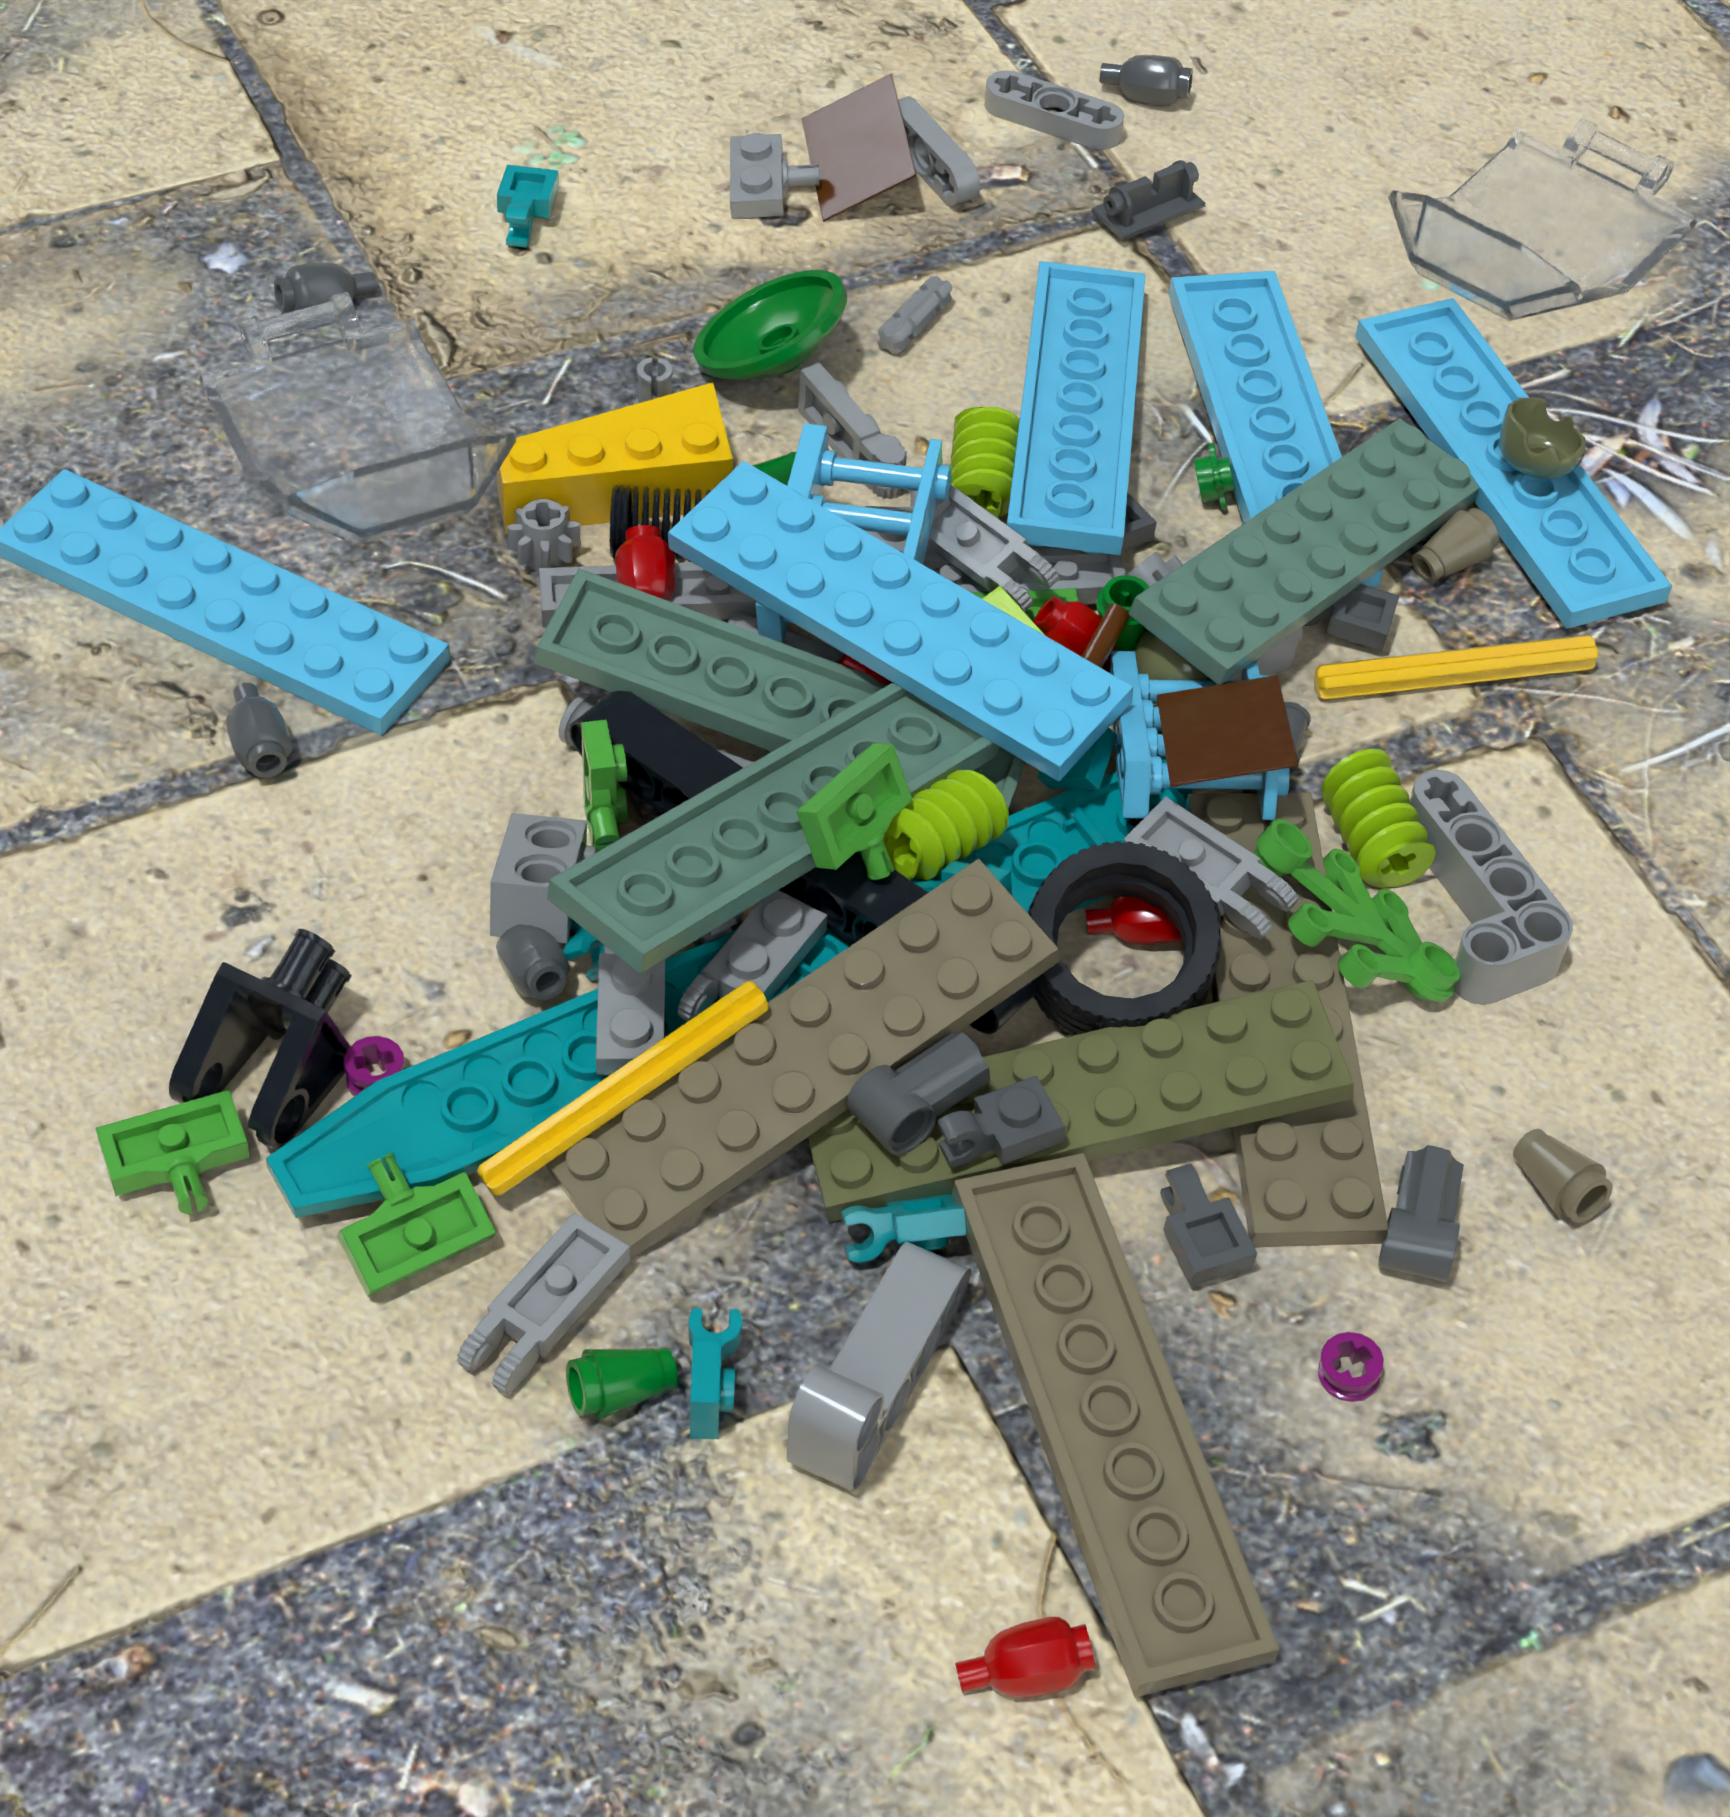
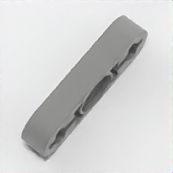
(1084, 117)
(938, 157)

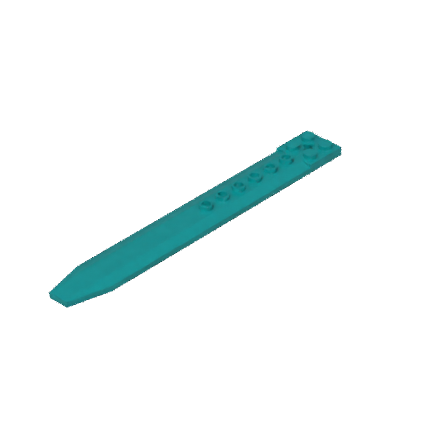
(493, 1090)

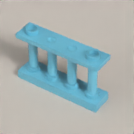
(819, 466)
(1141, 750)

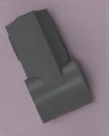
(904, 1102)
(1422, 1224)

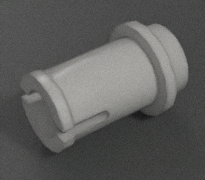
(653, 386)

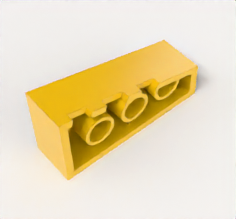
(649, 444)

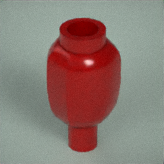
(646, 562)
(1069, 625)
(1132, 922)
(1030, 1659)

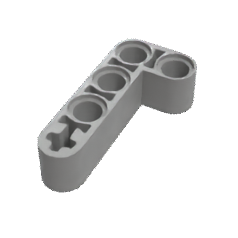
(1515, 919)
(851, 1408)

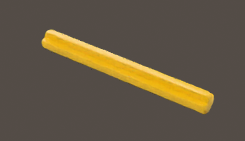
(1455, 667)
(622, 1088)

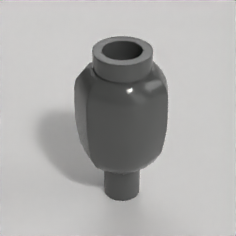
(1150, 79)
(315, 282)
(258, 733)
(533, 961)

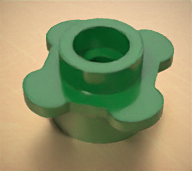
(1214, 477)

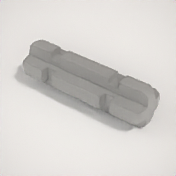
(914, 314)

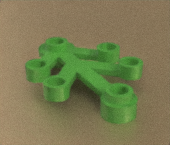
(1422, 967)

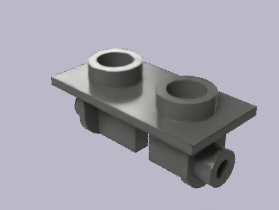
(1147, 205)

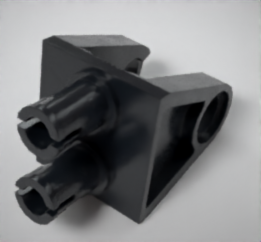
(247, 1010)

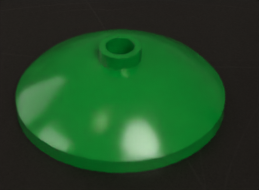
(772, 326)

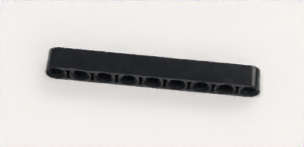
(674, 765)

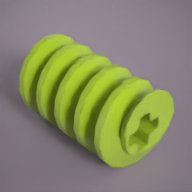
(985, 456)
(1377, 819)
(945, 824)

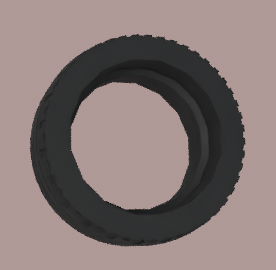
(1134, 873)

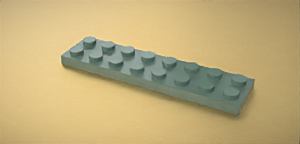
(1305, 551)
(707, 668)
(744, 834)

